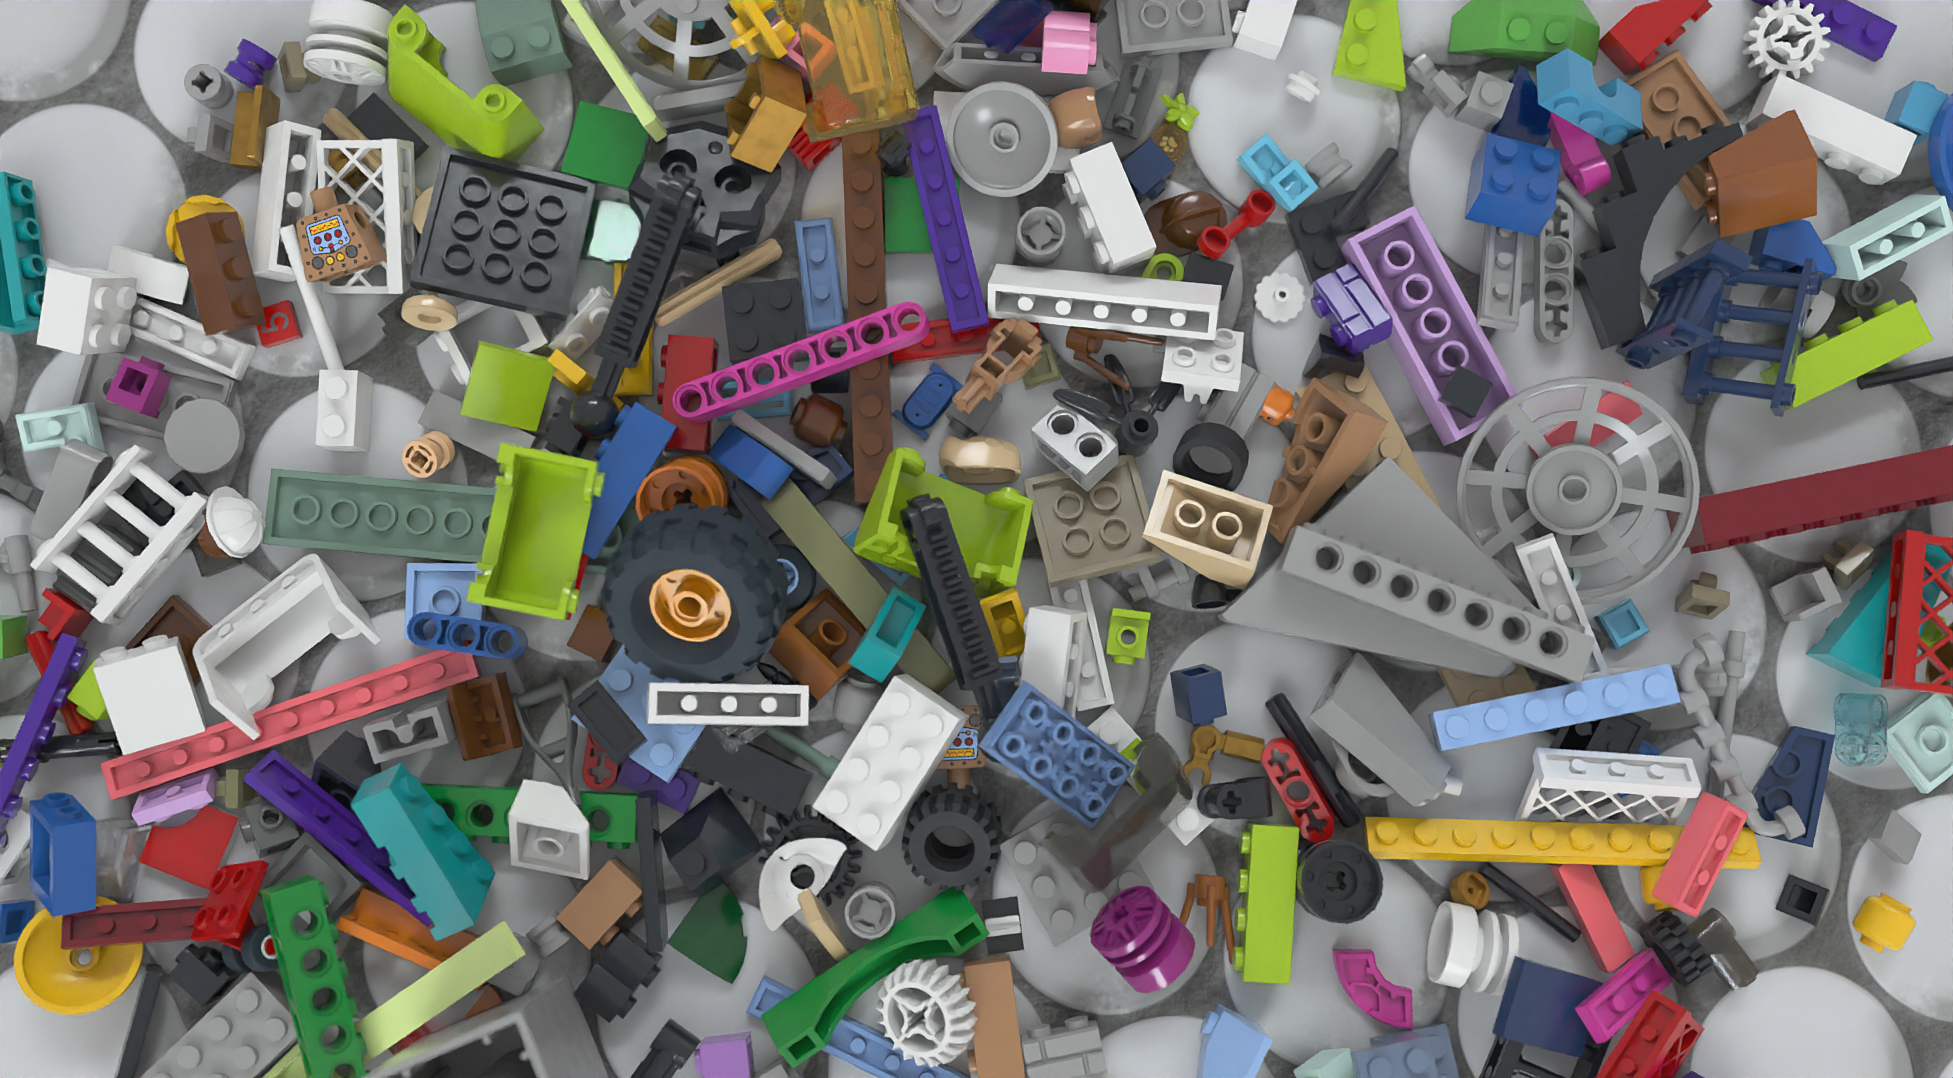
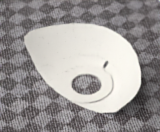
(776, 890)

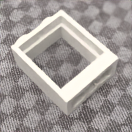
(448, 340)

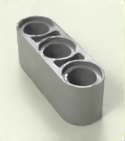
(72, 480)

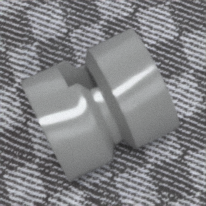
(1040, 236)
(1784, 299)
(871, 910)

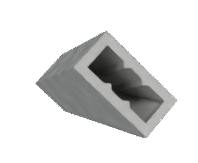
(1380, 732)

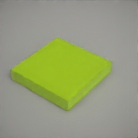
(507, 386)

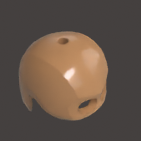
(1076, 118)

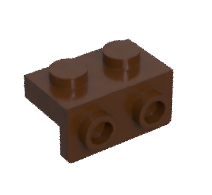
(484, 716)

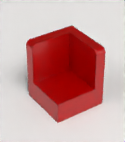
(63, 616)

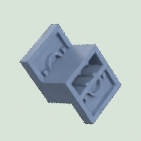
(1408, 1054)

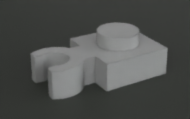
(1442, 89)

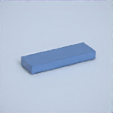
(819, 274)

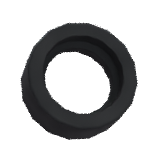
(1217, 437)

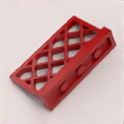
(1904, 612)
(1654, 1041)

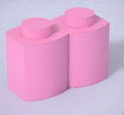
(1068, 42)

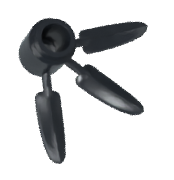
(1138, 427)

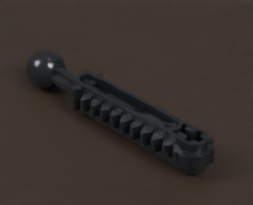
(637, 300)
(954, 605)

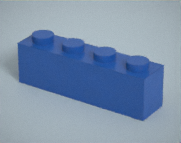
(626, 464)

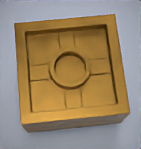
(765, 113)

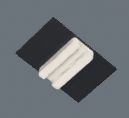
(1003, 924)

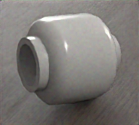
(856, 700)

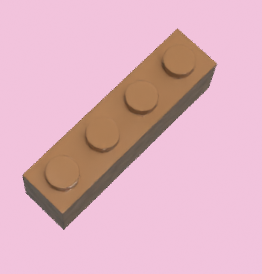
(997, 1035)

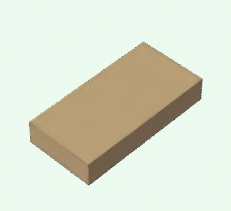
(822, 924)

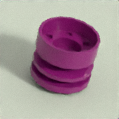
(1142, 939)

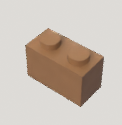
(603, 903)

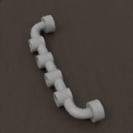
(1711, 735)

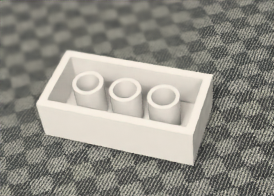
(890, 761)

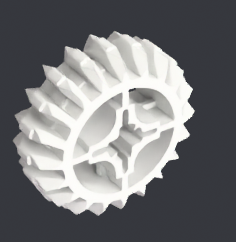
(946, 1022)

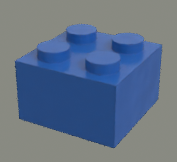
(1513, 184)

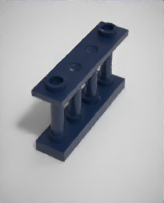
(1684, 298)
(1700, 380)

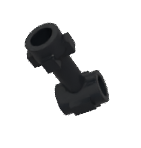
(893, 154)

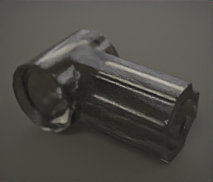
(1726, 954)

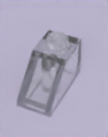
(117, 856)

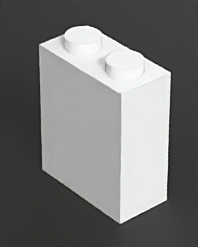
(149, 693)

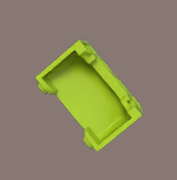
(490, 124)
(987, 527)
(536, 532)

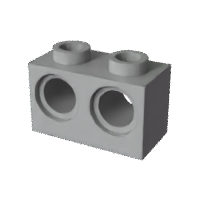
(1068, 449)

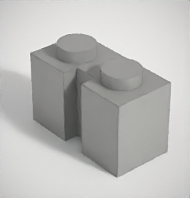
(406, 733)

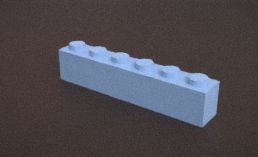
(1554, 707)

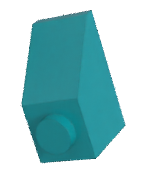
(887, 635)

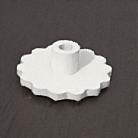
(1279, 297)

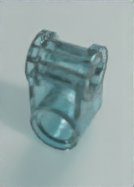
(1860, 722)

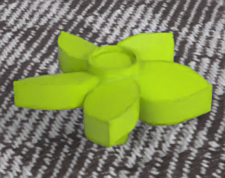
(1179, 111)

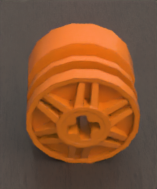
(669, 482)

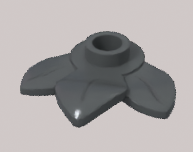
(1879, 289)

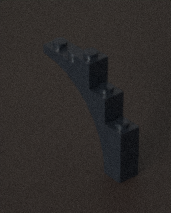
(1647, 173)

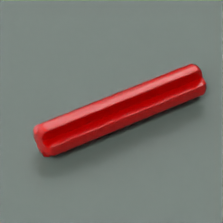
(41, 650)

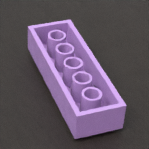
(1430, 318)

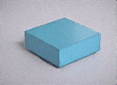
(1622, 624)

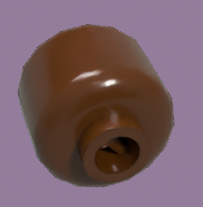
(818, 421)

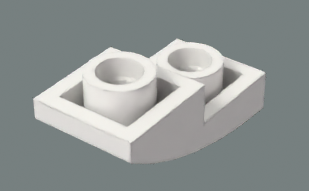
(153, 275)

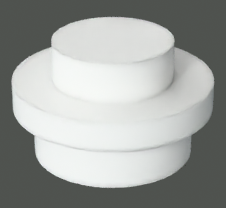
(1303, 86)

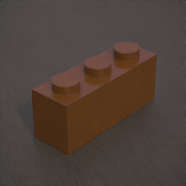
(220, 273)

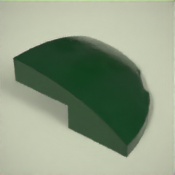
(714, 933)

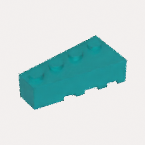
(1857, 637)
(425, 849)

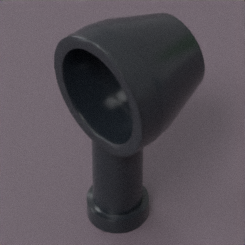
(1211, 593)

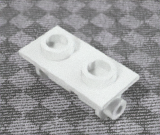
(581, 330)

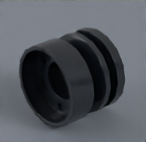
(1358, 878)

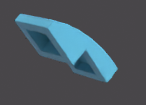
(1275, 174)

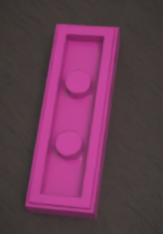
(1623, 995)

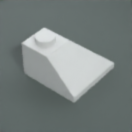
(548, 831)

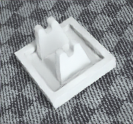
(1204, 363)

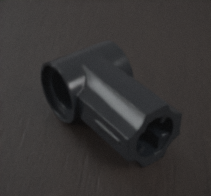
(668, 1052)

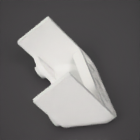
(271, 633)

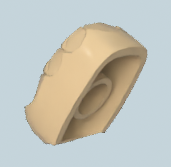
(980, 461)

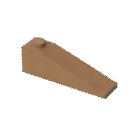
(1327, 447)

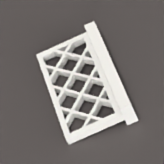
(397, 207)
(1606, 776)

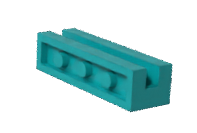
(20, 256)

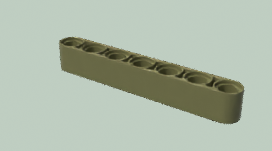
(850, 578)

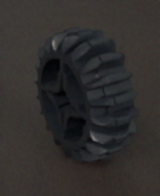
(836, 833)

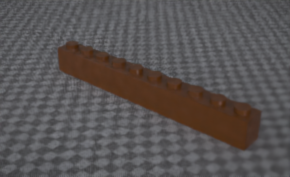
(866, 296)

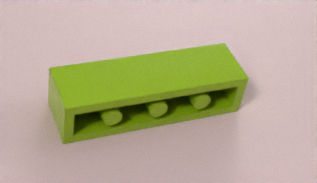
(1854, 350)
(1267, 902)

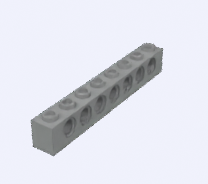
(1570, 645)

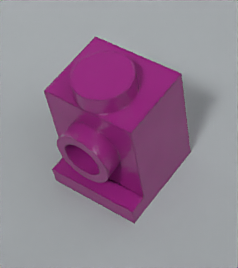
(139, 386)

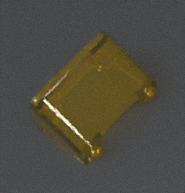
(853, 65)

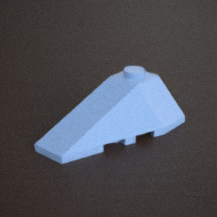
(1231, 1045)

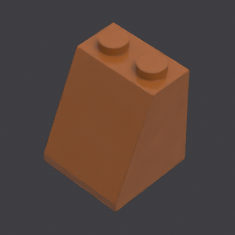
(1762, 178)

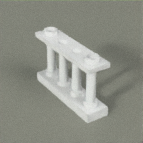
(139, 571)

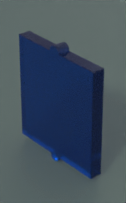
(1011, 23)

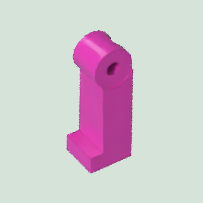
(1579, 155)

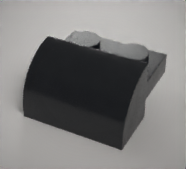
(1611, 735)

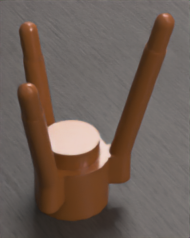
(1209, 892)

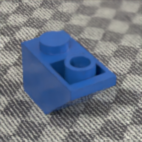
(1787, 246)

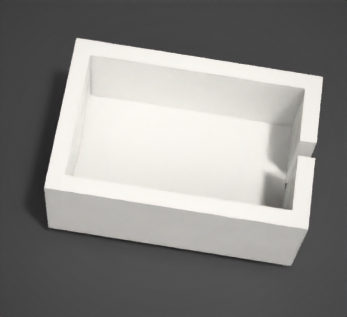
(1108, 211)

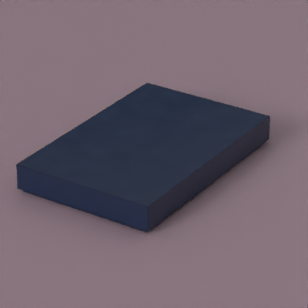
(1541, 1007)

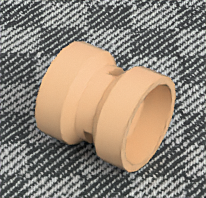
(428, 454)

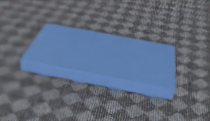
(1057, 755)

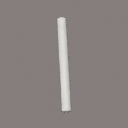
(311, 300)

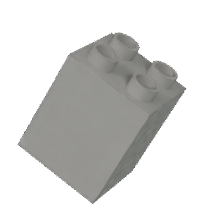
(521, 1038)

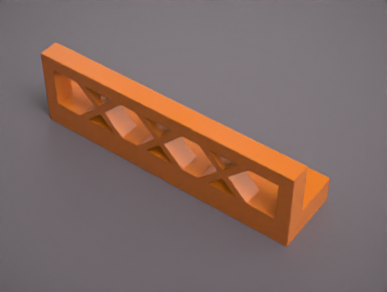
(392, 928)

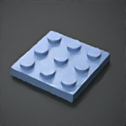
(667, 743)

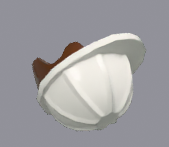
(231, 525)

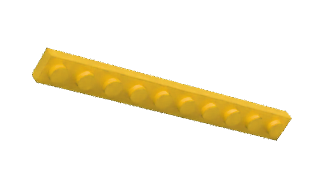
(1537, 842)

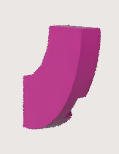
(1370, 989)

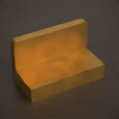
(252, 116)

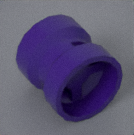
(245, 72)

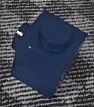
(1148, 171)
(1198, 694)

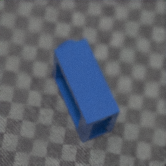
(62, 854)

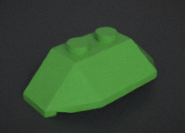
(1524, 29)

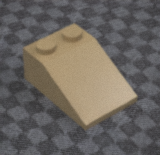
(1208, 528)

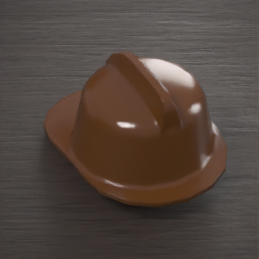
(1182, 219)

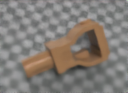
(989, 373)

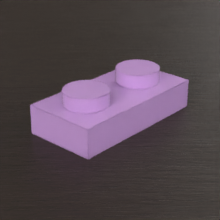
(175, 796)

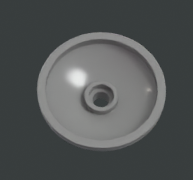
(982, 154)

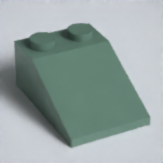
(522, 39)

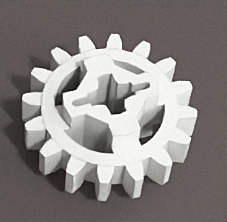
(1787, 23)

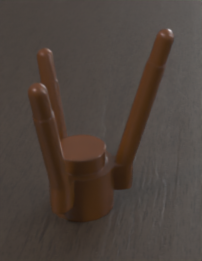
(1090, 340)

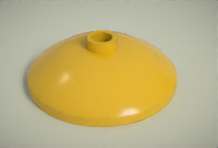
(56, 977)

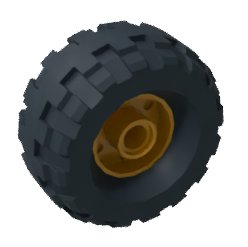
(695, 594)

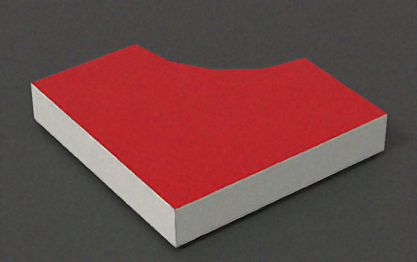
(193, 849)

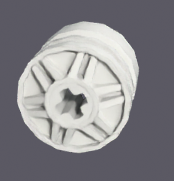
(348, 41)
(1471, 948)

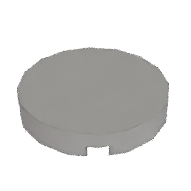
(204, 436)

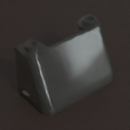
(1098, 862)

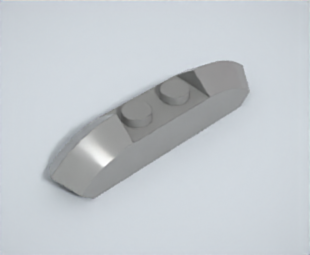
(976, 64)

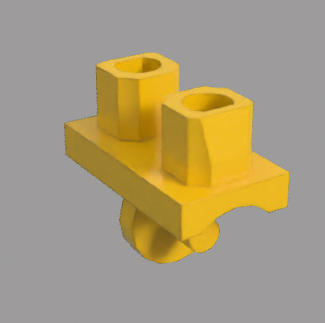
(756, 32)

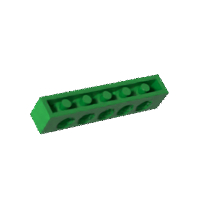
(469, 799)
(281, 907)

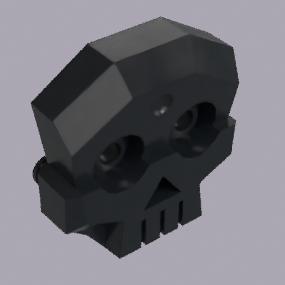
(723, 218)

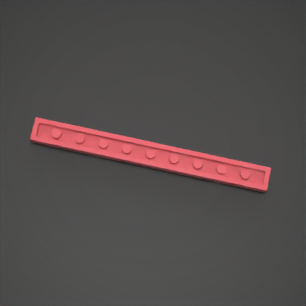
(290, 721)

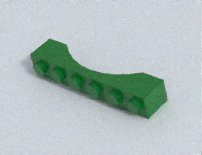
(809, 1016)

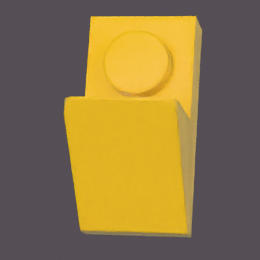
(1005, 622)

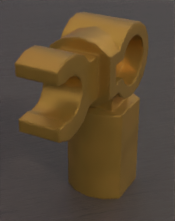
(1208, 739)

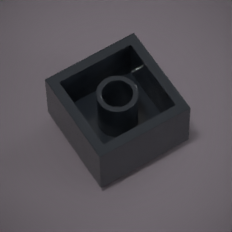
(763, 318)

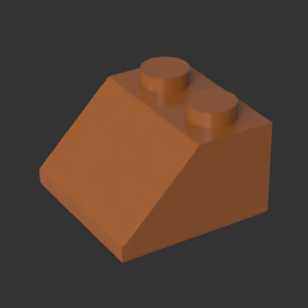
(819, 643)

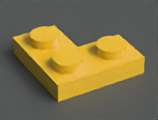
(574, 376)

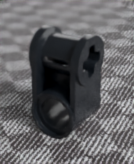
(1236, 799)

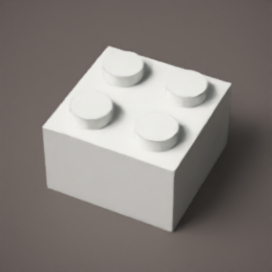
(86, 310)

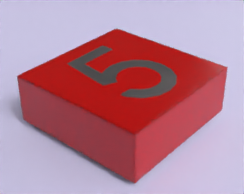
(281, 325)

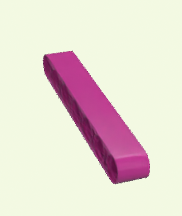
(782, 361)

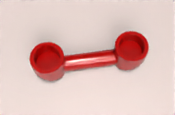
(1252, 213)

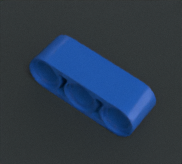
(750, 461)
(449, 635)

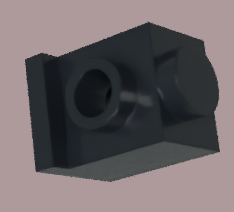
(562, 435)
(203, 973)

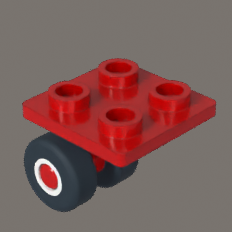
(228, 919)

